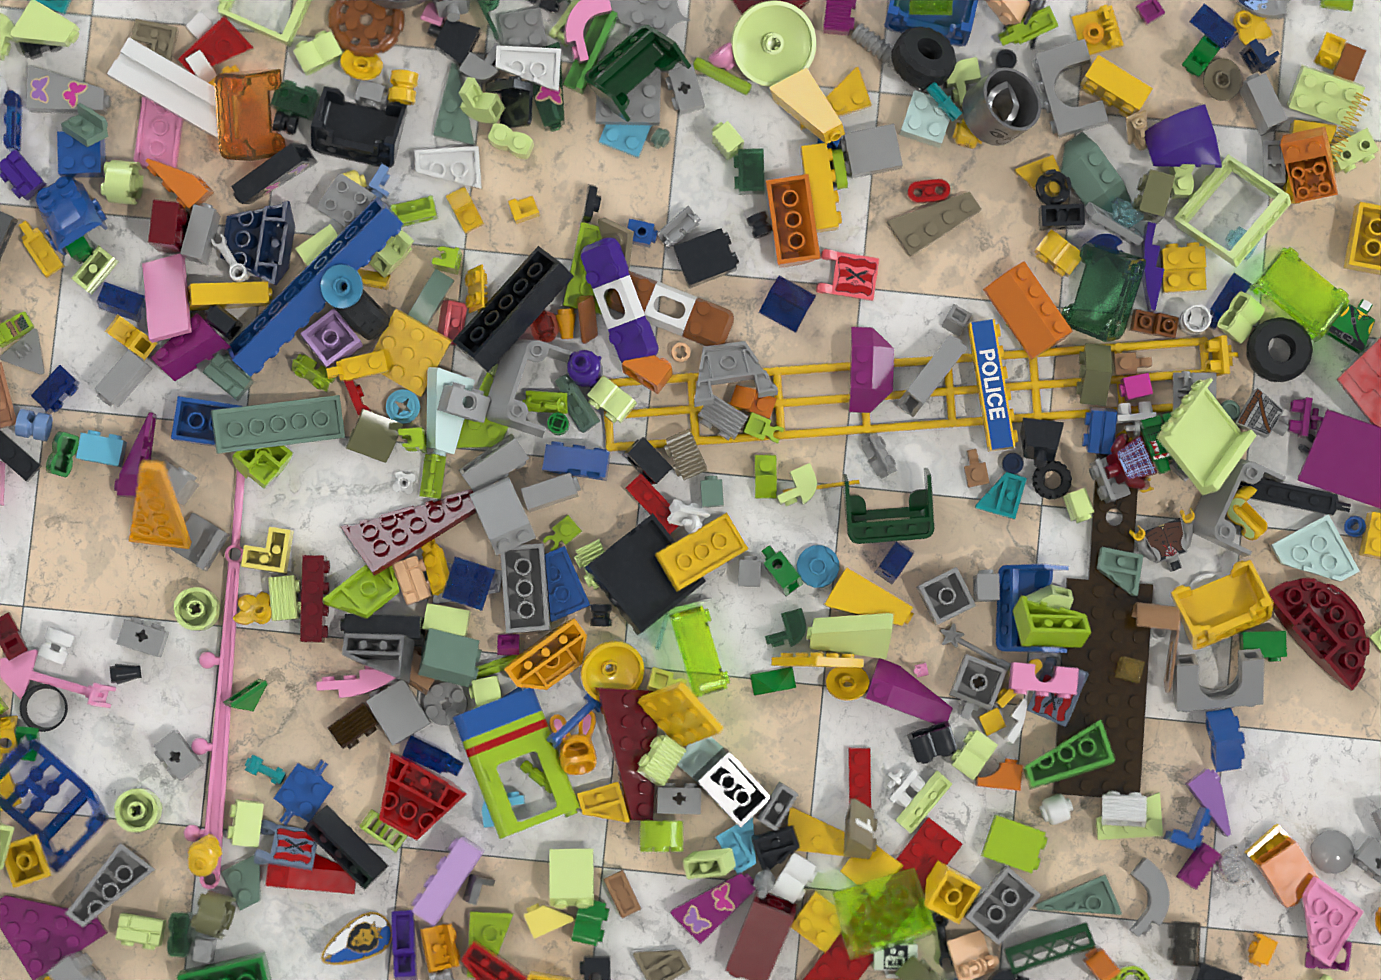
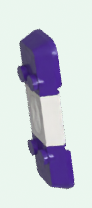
(606, 270)

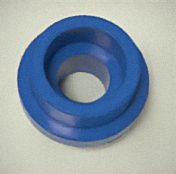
(1350, 522)

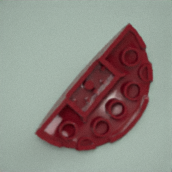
(1324, 626)

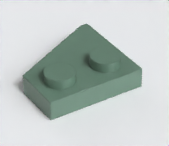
(1121, 568)

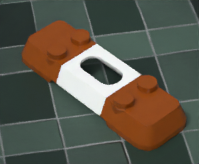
(701, 323)

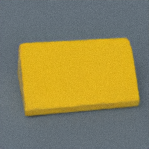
(374, 279)

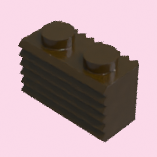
(353, 726)

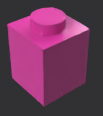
(1135, 387)

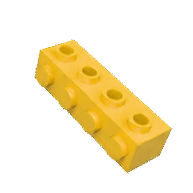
(816, 164)

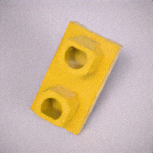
(1221, 355)

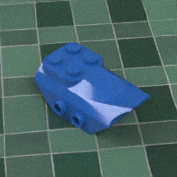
(68, 212)

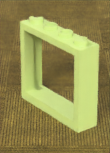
(290, 29)
(1259, 227)

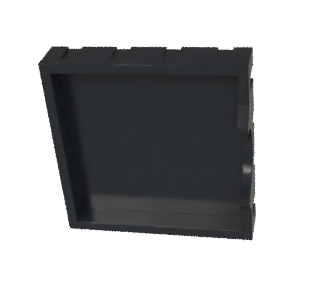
(636, 579)

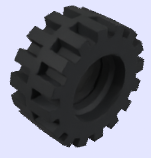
(1058, 492)

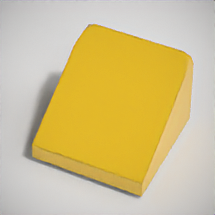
(991, 721)

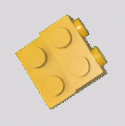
(1183, 268)

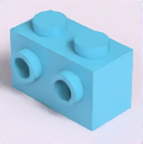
(101, 449)

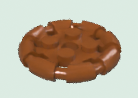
(365, 33)

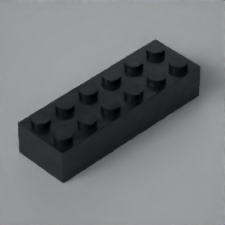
(513, 308)

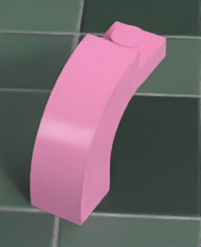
(575, 23)

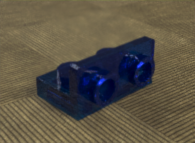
(56, 389)

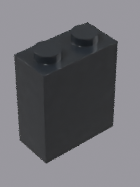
(706, 257)

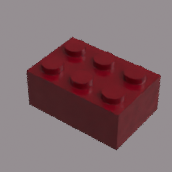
(168, 226)

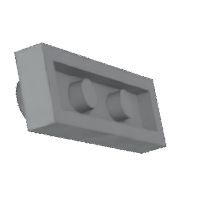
(1098, 215)

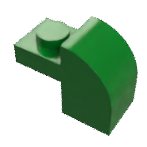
(1201, 56)

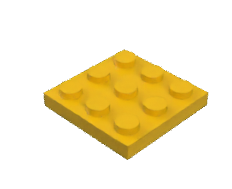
(410, 350)
(680, 714)

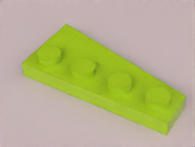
(578, 285)

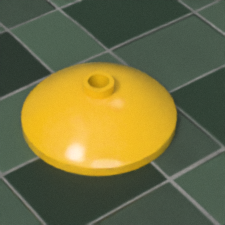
(625, 668)

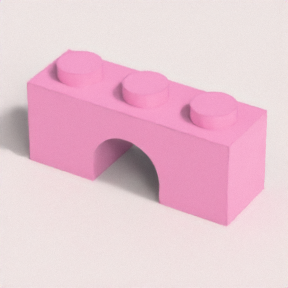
(1062, 682)

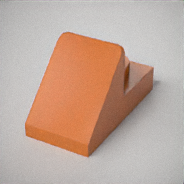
(747, 400)

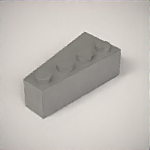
(112, 881)

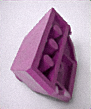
(869, 370)

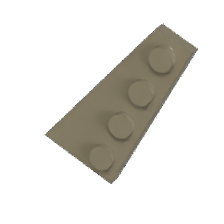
(930, 223)

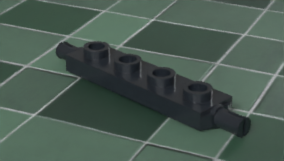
(1297, 497)

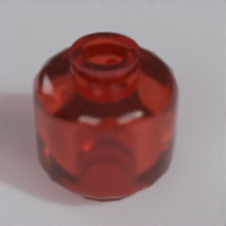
(545, 327)

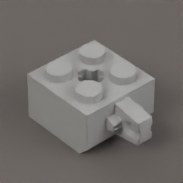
(982, 696)

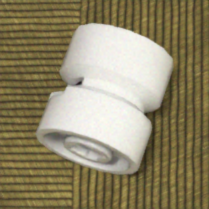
(1195, 320)
(58, 638)

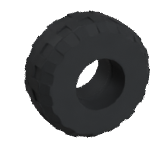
(923, 57)
(365, 316)
(1298, 341)

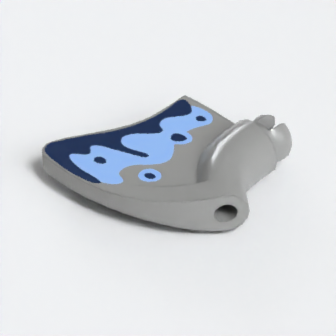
(1265, 8)

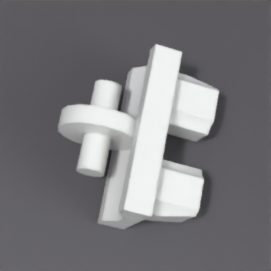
(1124, 416)
(687, 516)
(911, 779)

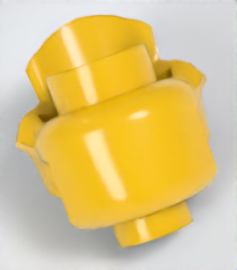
(204, 855)

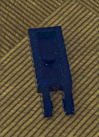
(13, 121)

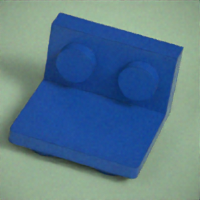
(1194, 837)

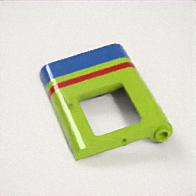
(502, 733)

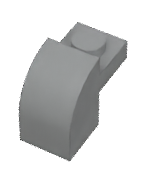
(482, 70)

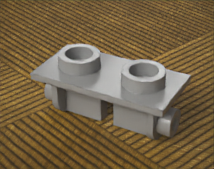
(671, 233)
(876, 447)

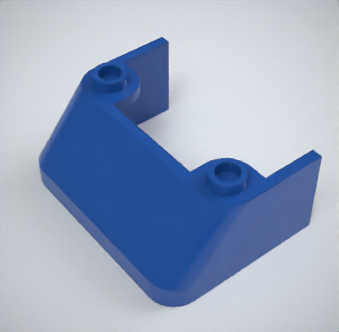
(1014, 582)

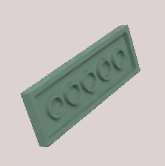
(277, 424)

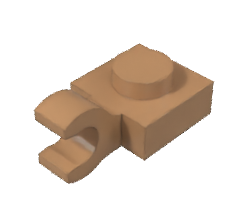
(1127, 363)
(976, 472)

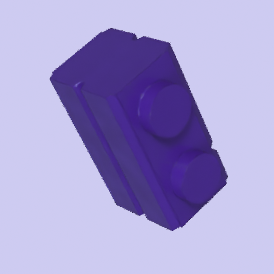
(21, 175)

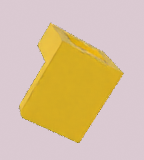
(523, 209)

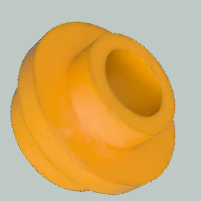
(1093, 39)

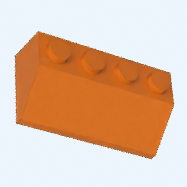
(793, 220)
(1028, 310)

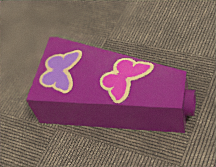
(711, 908)

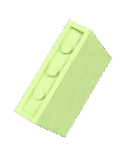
(1204, 438)

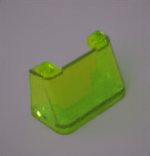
(1301, 292)

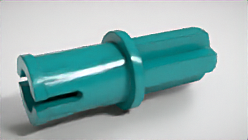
(944, 101)

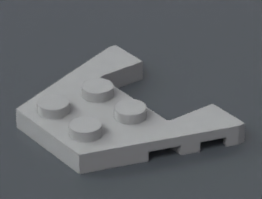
(730, 364)

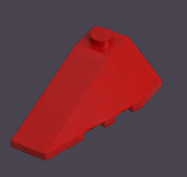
(324, 877)

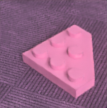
(1328, 920)

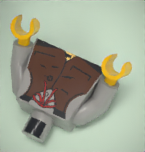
(1166, 540)

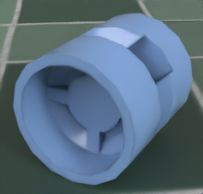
(33, 425)

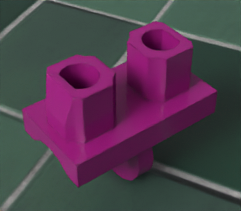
(1304, 407)

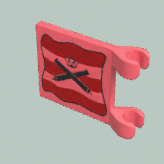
(852, 277)

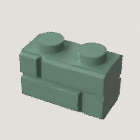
(228, 376)

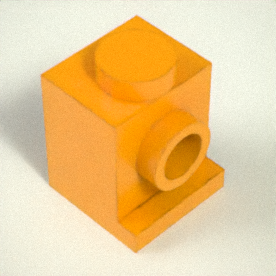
(1261, 950)

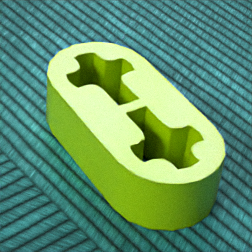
(840, 170)

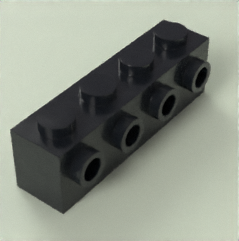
(345, 847)

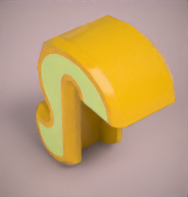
(1244, 515)

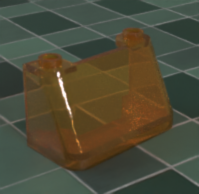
(245, 114)

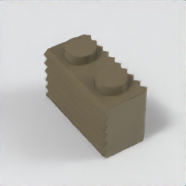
(685, 454)

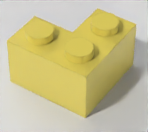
(273, 557)

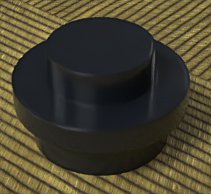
(1006, 58)

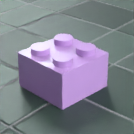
(331, 339)

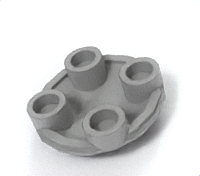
(1332, 852)

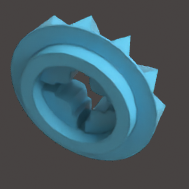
(393, 409)

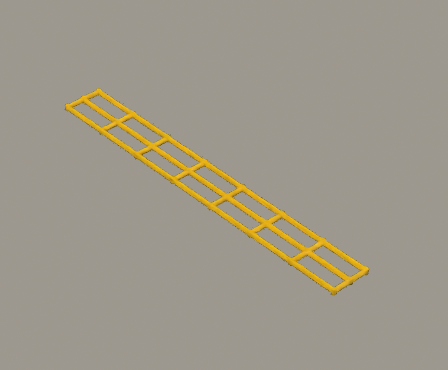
(866, 427)

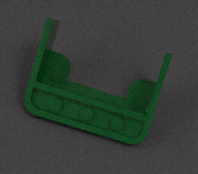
(631, 64)
(892, 523)

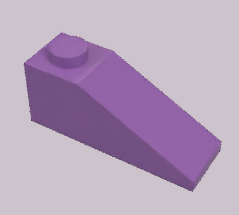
(1210, 795)

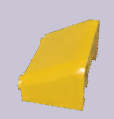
(1223, 606)

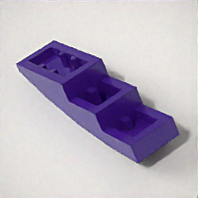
(1152, 275)

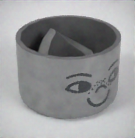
(1012, 96)

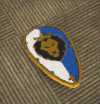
(358, 940)

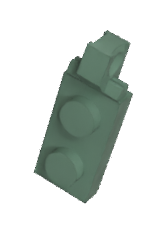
(577, 404)

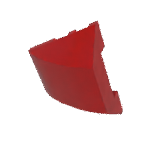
(415, 797)

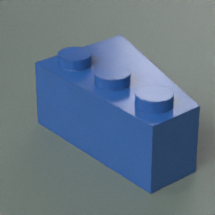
(576, 460)

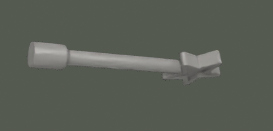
(954, 637)

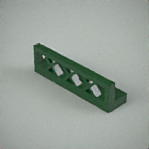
(1047, 943)

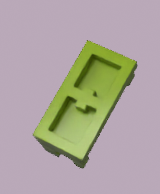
(416, 211)
(450, 260)
(416, 439)

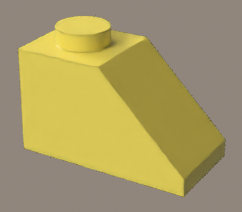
(545, 919)

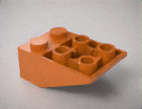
(1309, 164)
(187, 186)

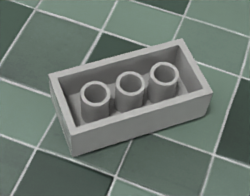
(525, 589)

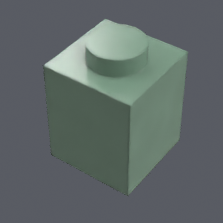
(712, 492)

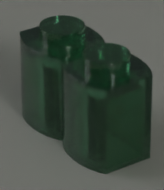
(180, 930)

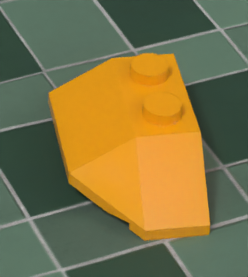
(549, 657)

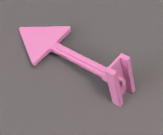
(20, 671)

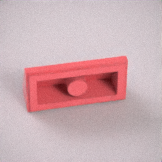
(452, 319)

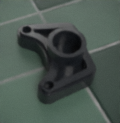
(592, 203)

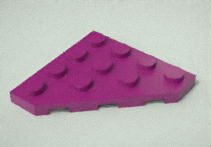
(44, 933)

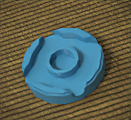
(818, 566)

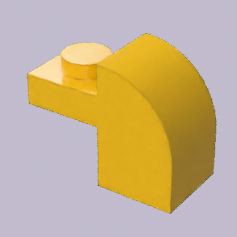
(130, 337)

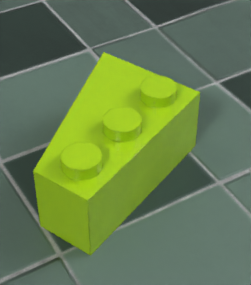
(1049, 626)

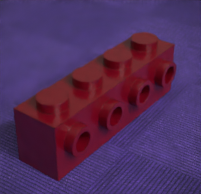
(312, 593)

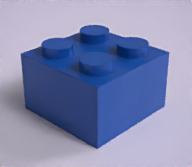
(77, 159)

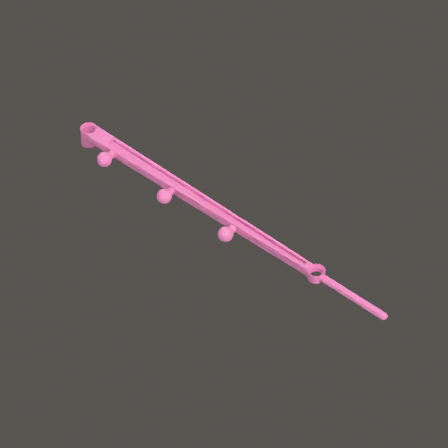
(220, 743)

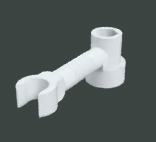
(235, 268)

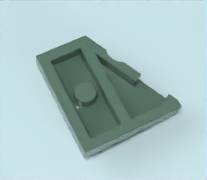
(244, 882)

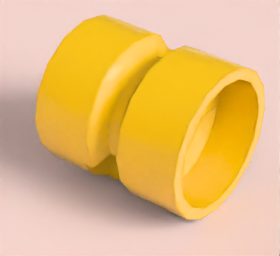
(403, 86)

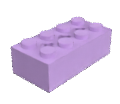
(447, 881)

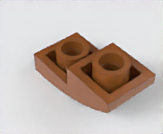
(1349, 62)
(1154, 323)

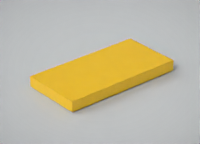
(701, 552)

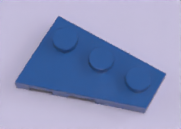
(564, 586)

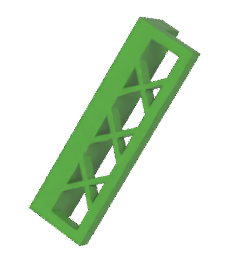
(595, 43)

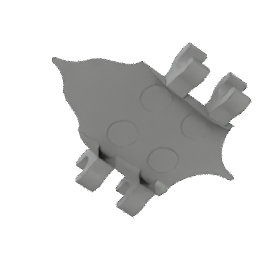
(656, 13)

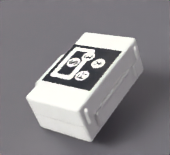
(894, 958)

